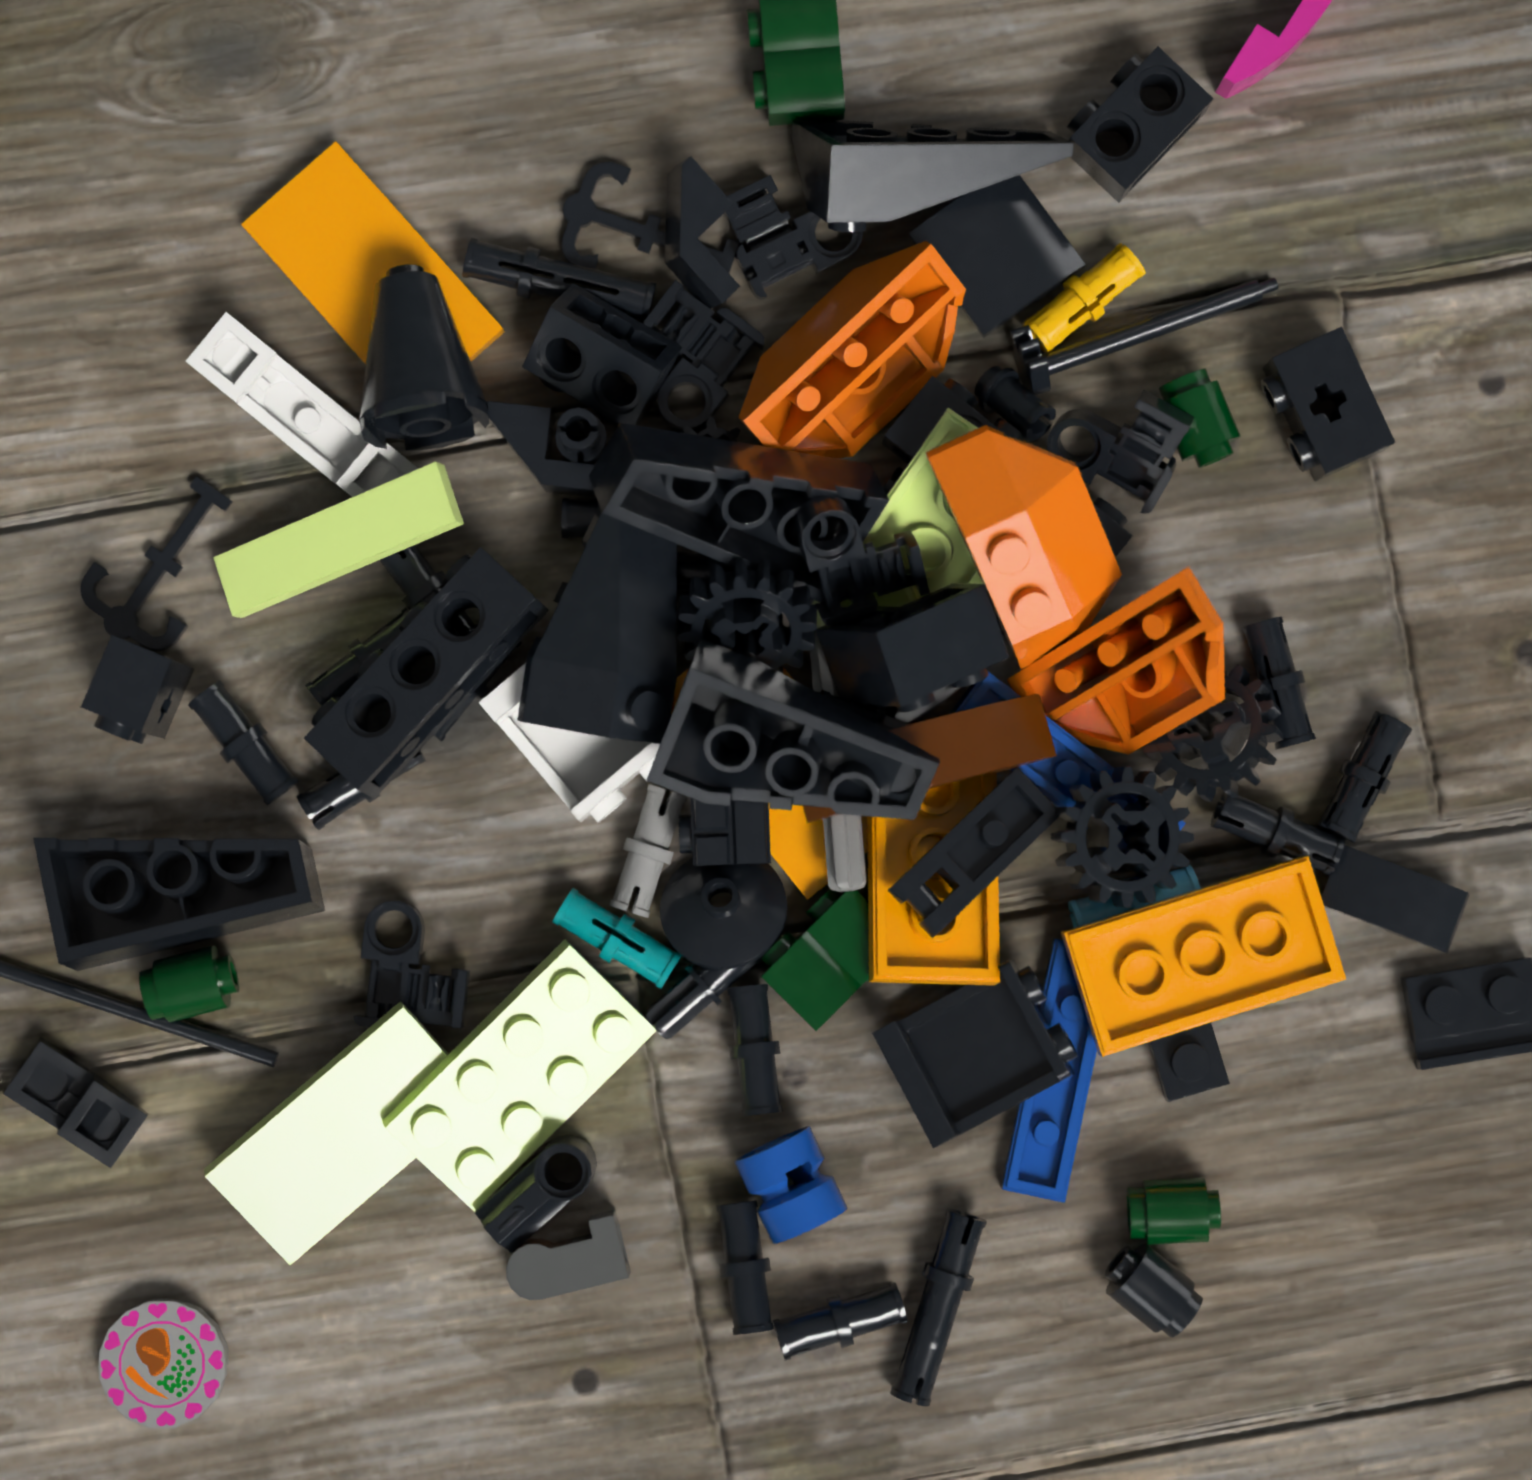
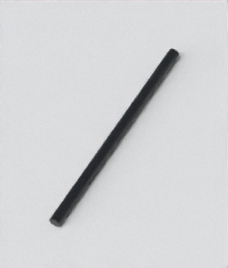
(138, 1014)

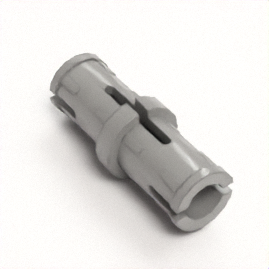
(648, 851)

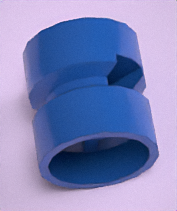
(795, 1208)

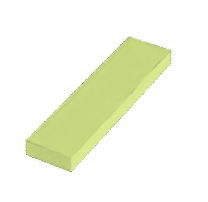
(338, 540)

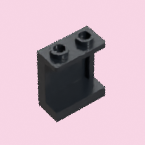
(976, 1053)

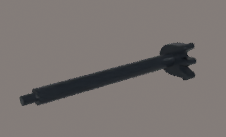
(1036, 368)

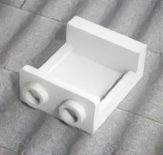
(576, 765)

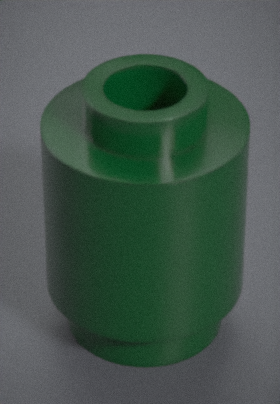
(1213, 422)
(188, 984)
(1172, 1211)

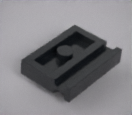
(1470, 1013)

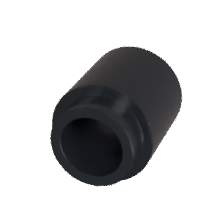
(1152, 1289)

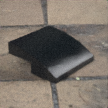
(1000, 250)

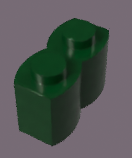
(800, 60)
(826, 961)

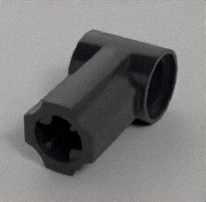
(535, 1194)

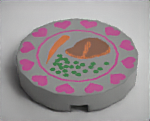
(163, 1363)

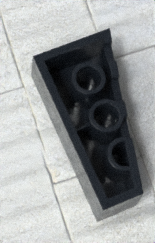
(163, 893)

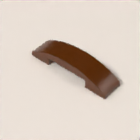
(976, 742)

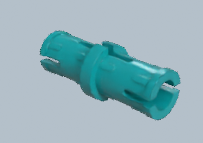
(579, 916)

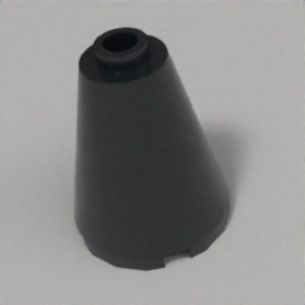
(417, 367)

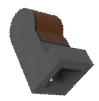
(552, 1269)

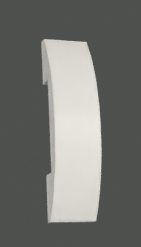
(294, 408)

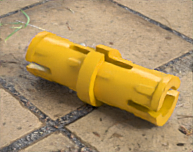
(1085, 297)

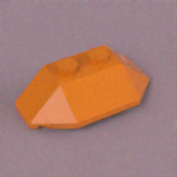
(856, 356)
(1028, 537)
(1134, 669)

